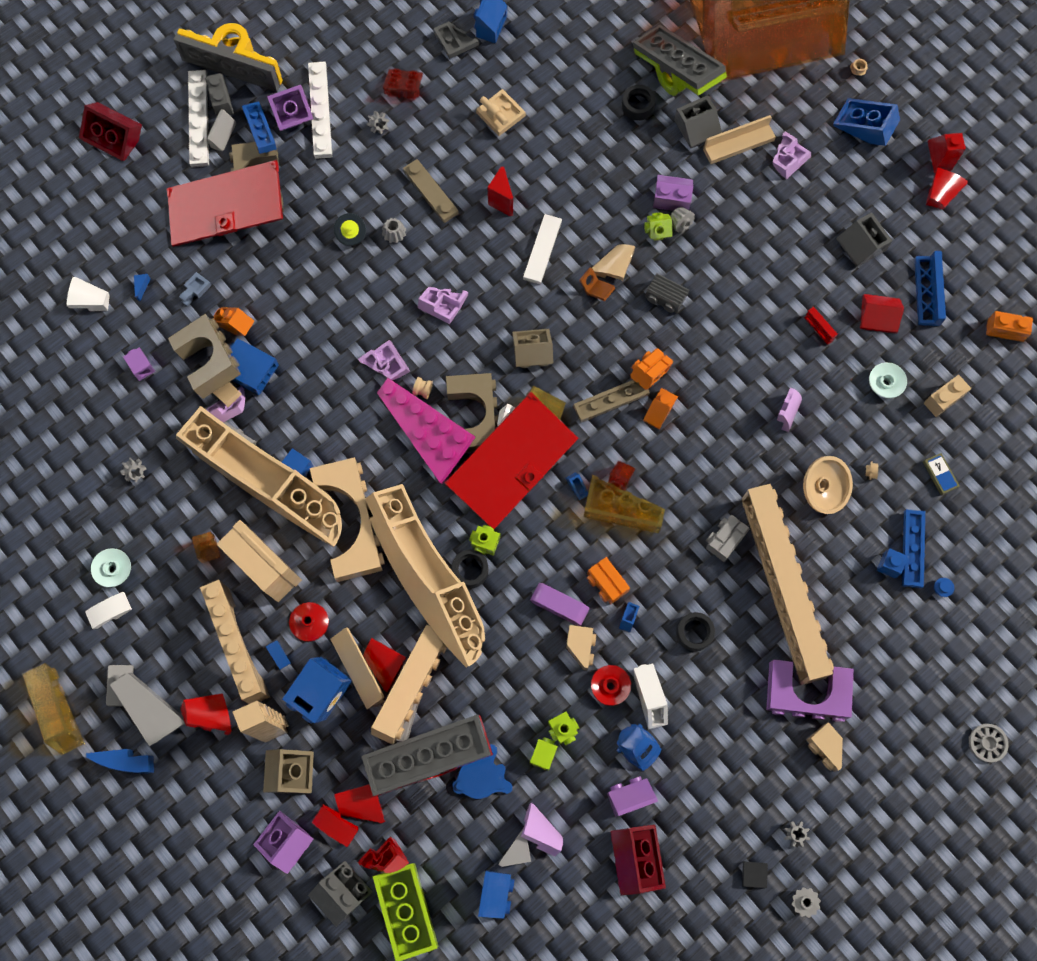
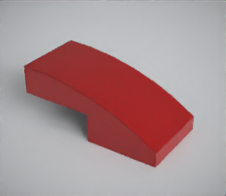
(333, 825)

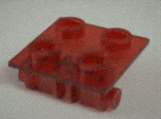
(403, 81)

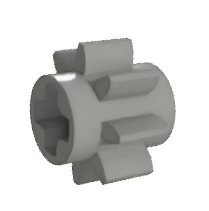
(381, 125)
(135, 475)
(790, 836)

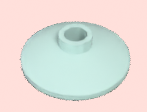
(893, 374)
(104, 561)

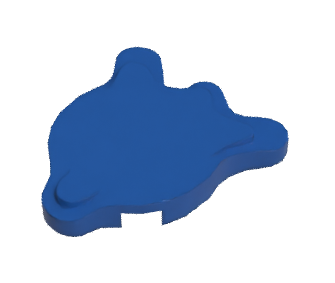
(482, 778)

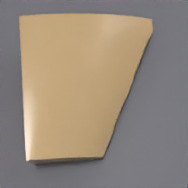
(615, 262)

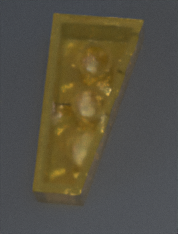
(621, 507)
(52, 709)

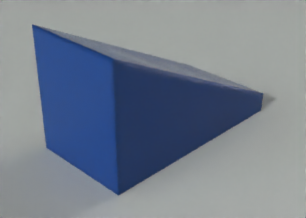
(140, 285)
(577, 485)
(629, 617)
(278, 654)

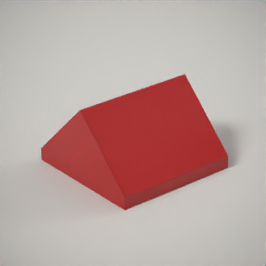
(500, 193)
(881, 313)

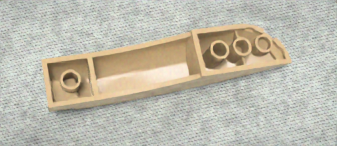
(262, 476)
(425, 575)

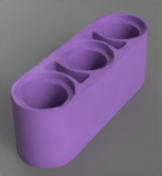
(559, 604)

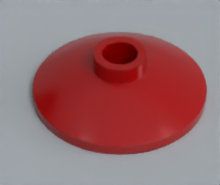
(317, 626)
(614, 675)

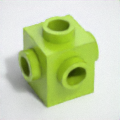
(658, 226)
(491, 540)
(563, 720)

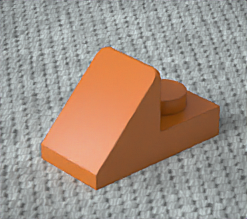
(660, 408)

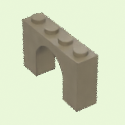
(247, 155)
(220, 367)
(478, 388)

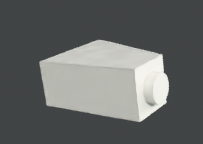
(651, 696)

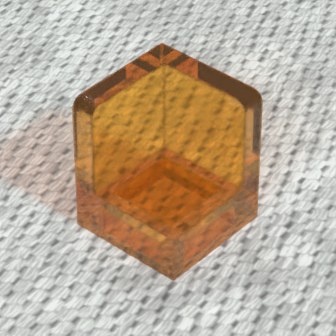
(206, 547)

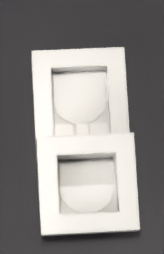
(107, 610)

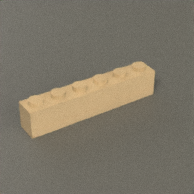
(408, 687)
(260, 721)

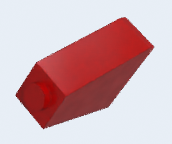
(946, 150)

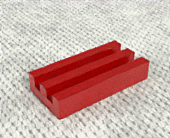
(820, 325)

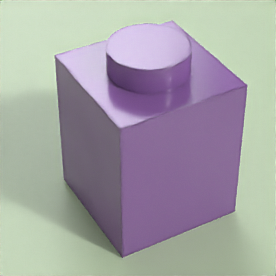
(138, 363)

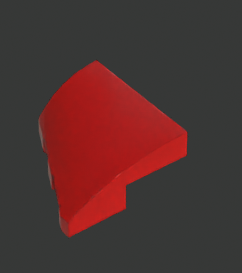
(944, 188)
(383, 662)
(207, 712)
(360, 804)
(387, 859)

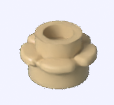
(859, 63)
(872, 470)

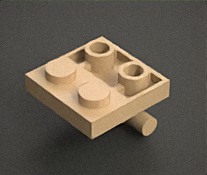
(500, 112)

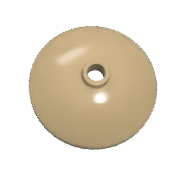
(828, 484)

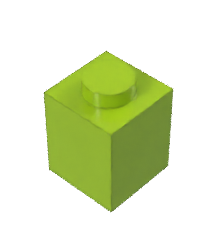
(544, 753)

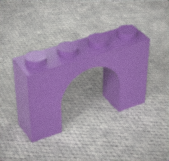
(783, 699)

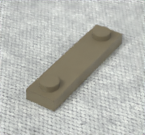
(430, 191)
(609, 400)

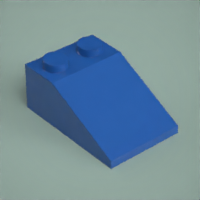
(868, 120)
(495, 895)

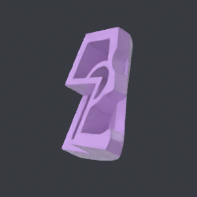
(790, 156)
(441, 303)
(386, 361)
(789, 409)
(225, 413)
(541, 831)

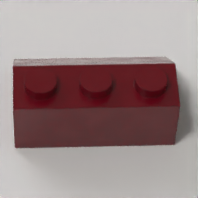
(109, 130)
(638, 860)

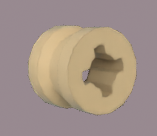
(422, 388)

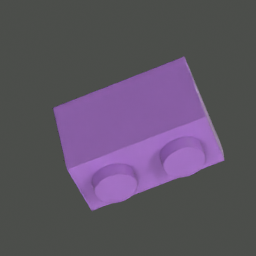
(290, 107)
(672, 193)
(632, 796)
(283, 842)

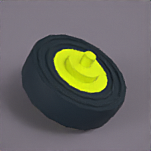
(349, 229)

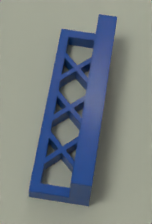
(937, 289)

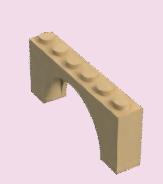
(363, 555)
(221, 609)

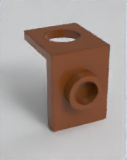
(596, 288)

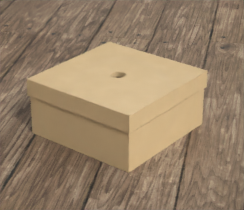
(259, 561)

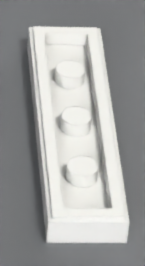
(542, 249)

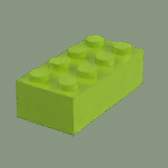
(405, 912)

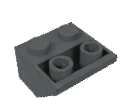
(698, 121)
(864, 240)
(340, 893)

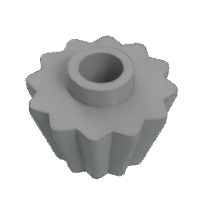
(682, 219)
(393, 230)
(813, 905)

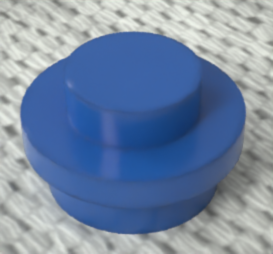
(944, 587)

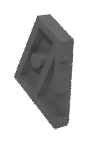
(453, 39)

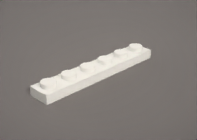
(320, 110)
(198, 119)

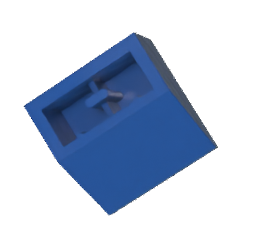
(490, 19)

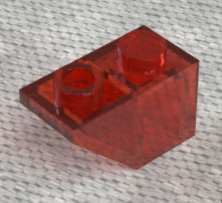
(621, 475)

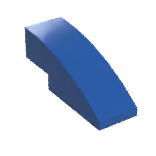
(123, 761)

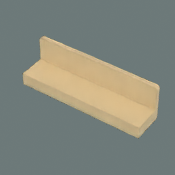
(739, 140)
(357, 669)

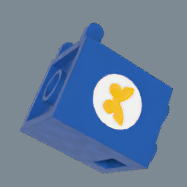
(317, 690)

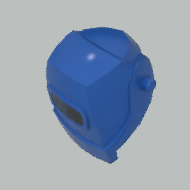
(638, 746)

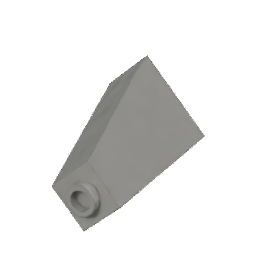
(146, 708)

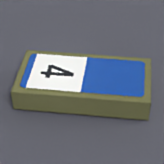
(941, 474)

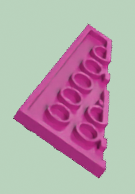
(431, 433)

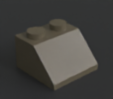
(533, 348)
(288, 771)

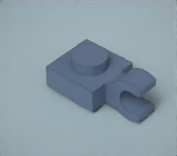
(196, 287)

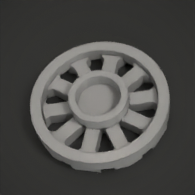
(988, 743)

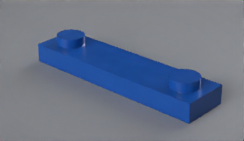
(259, 127)
(914, 548)

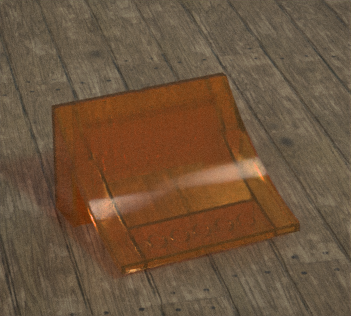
(771, 33)

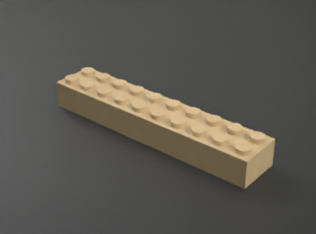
(786, 585)

